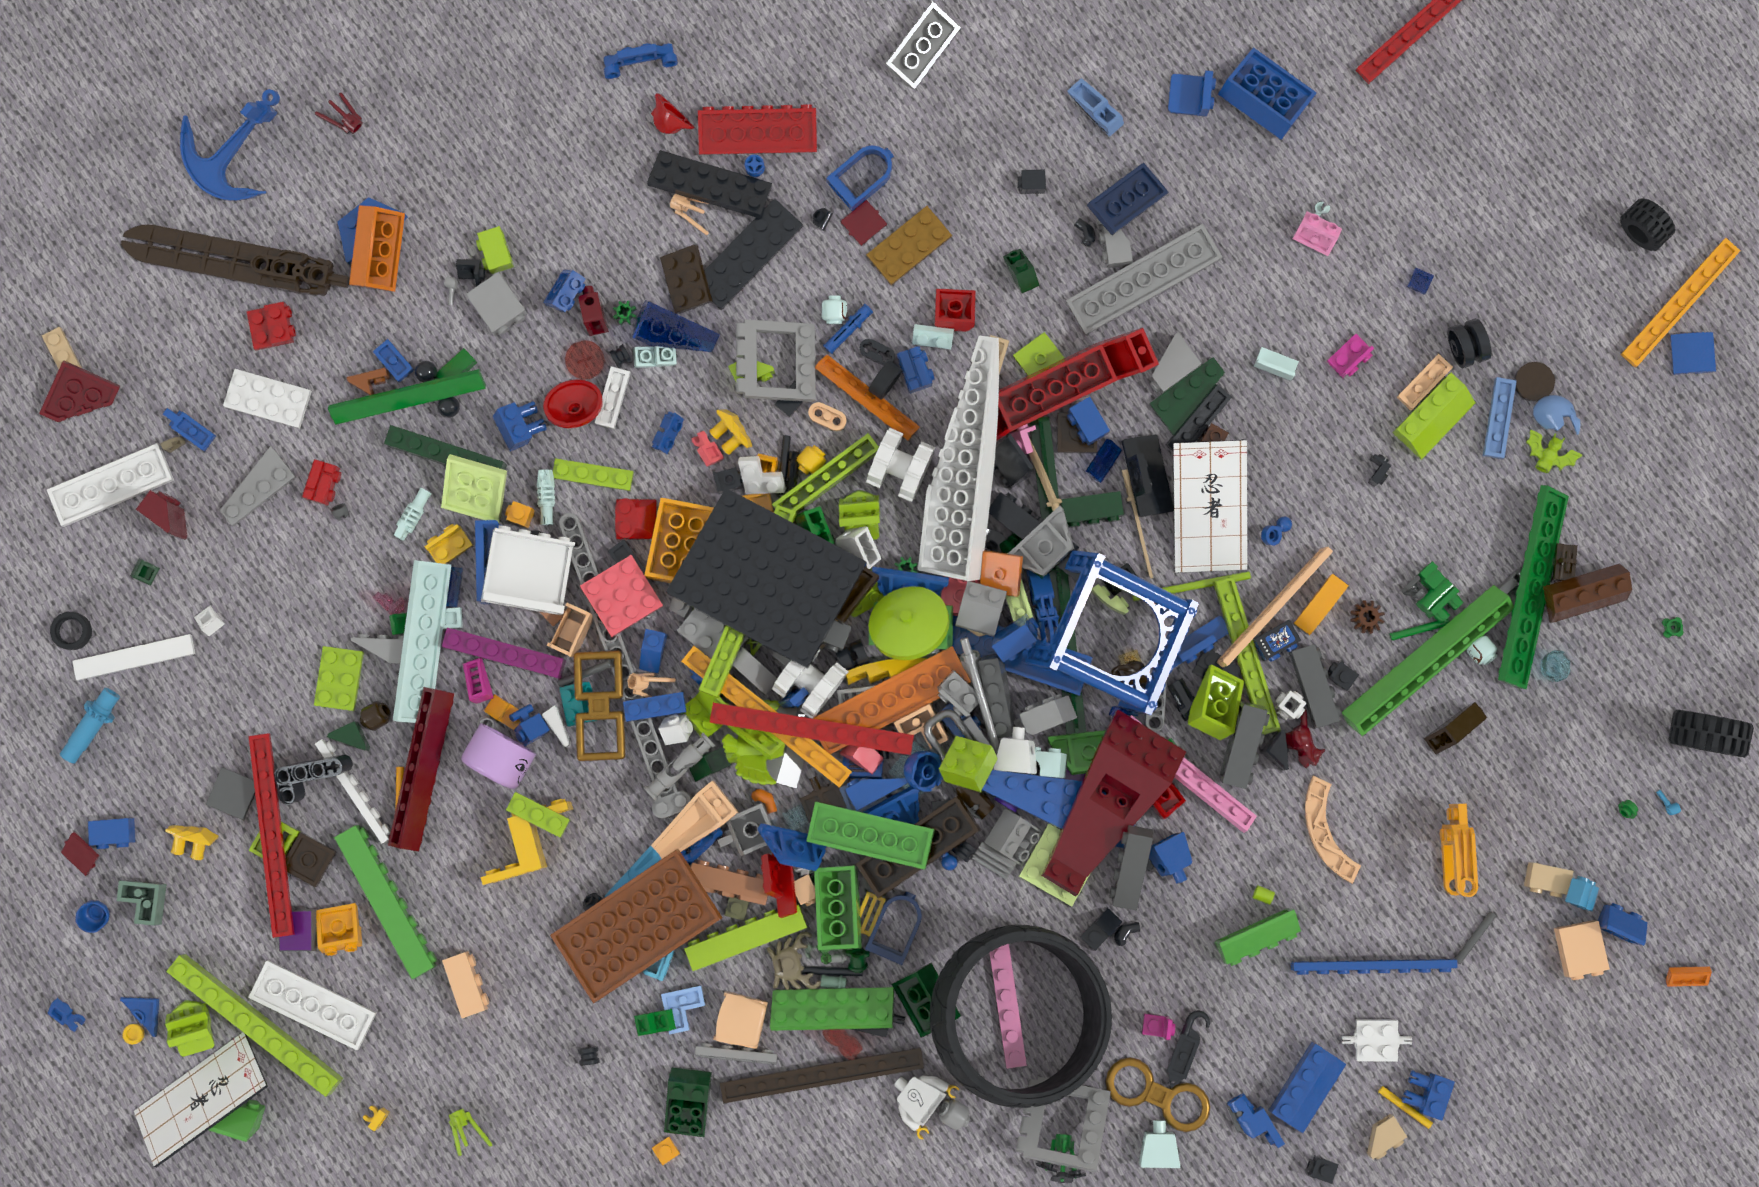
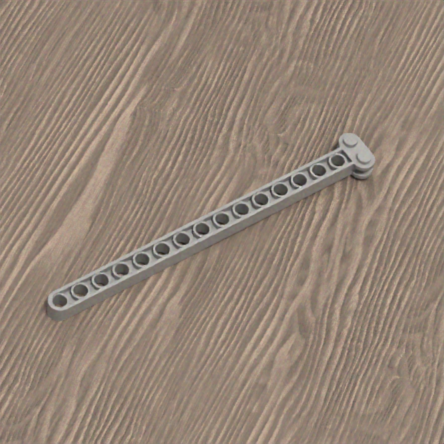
(670, 801)

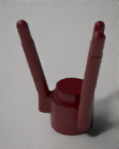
(351, 122)

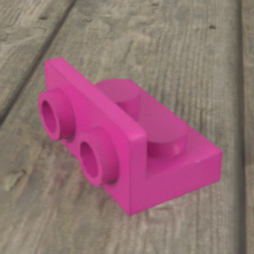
(1350, 355)

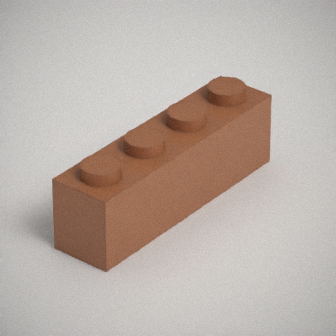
(730, 883)

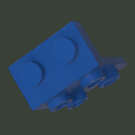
(1191, 94)

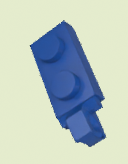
(190, 429)

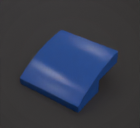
(1693, 353)

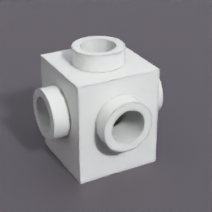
(1297, 705)

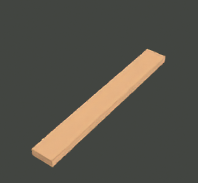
(1276, 604)

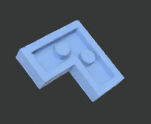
(681, 1001)

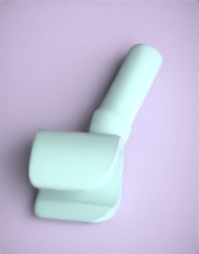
(1318, 209)

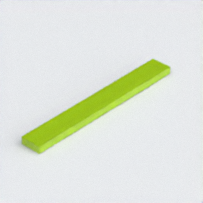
(1248, 657)

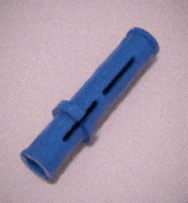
(848, 328)

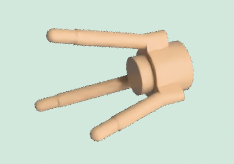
(682, 204)
(641, 681)

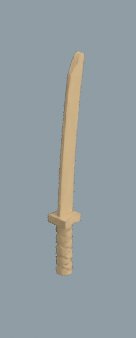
(1131, 498)
(1053, 501)

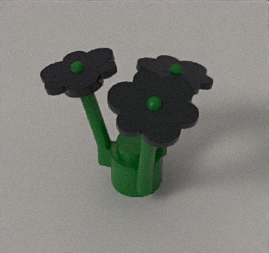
(1064, 1144)

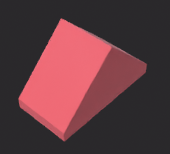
(863, 757)

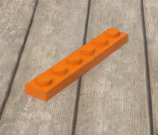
(859, 391)

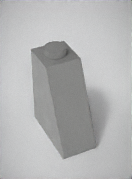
(1174, 365)

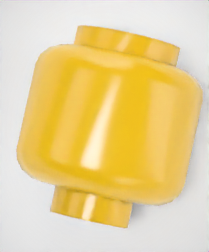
(811, 459)

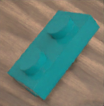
(571, 705)

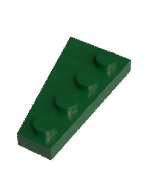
(1180, 400)

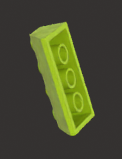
(1435, 416)

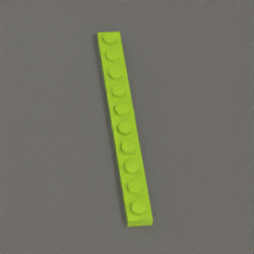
(729, 643)

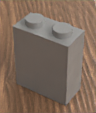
(497, 304)

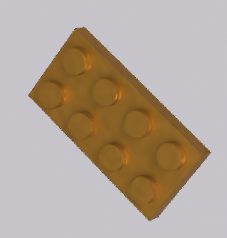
(909, 245)

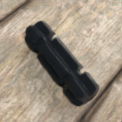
(792, 471)

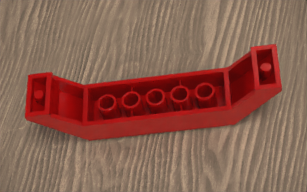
(1073, 379)

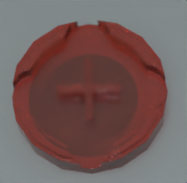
(584, 360)

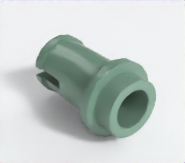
(833, 982)

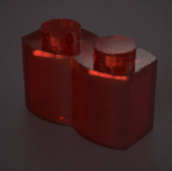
(847, 1043)

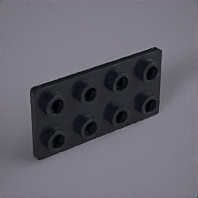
(1147, 475)

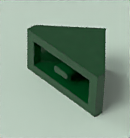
(351, 735)

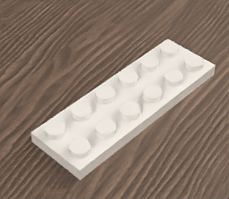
(110, 485)
(312, 1005)

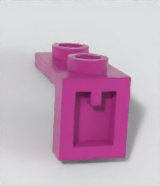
(1158, 1026)

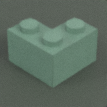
(149, 900)

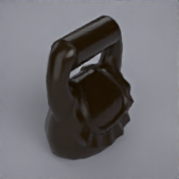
(1130, 668)

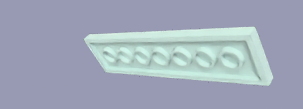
(421, 637)

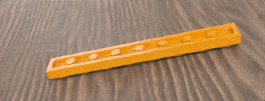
(1680, 302)

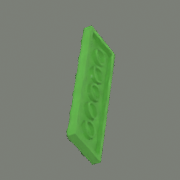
(870, 835)
(832, 1009)

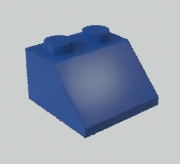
(1623, 925)

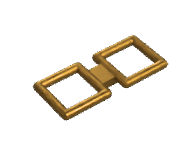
(599, 705)

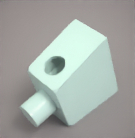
(1159, 1148)

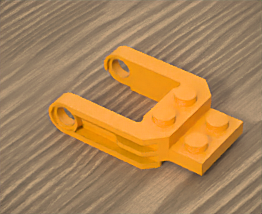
(1458, 851)

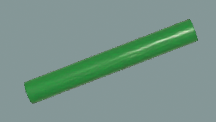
(1417, 630)

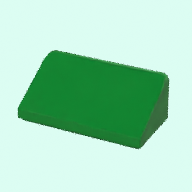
(458, 364)

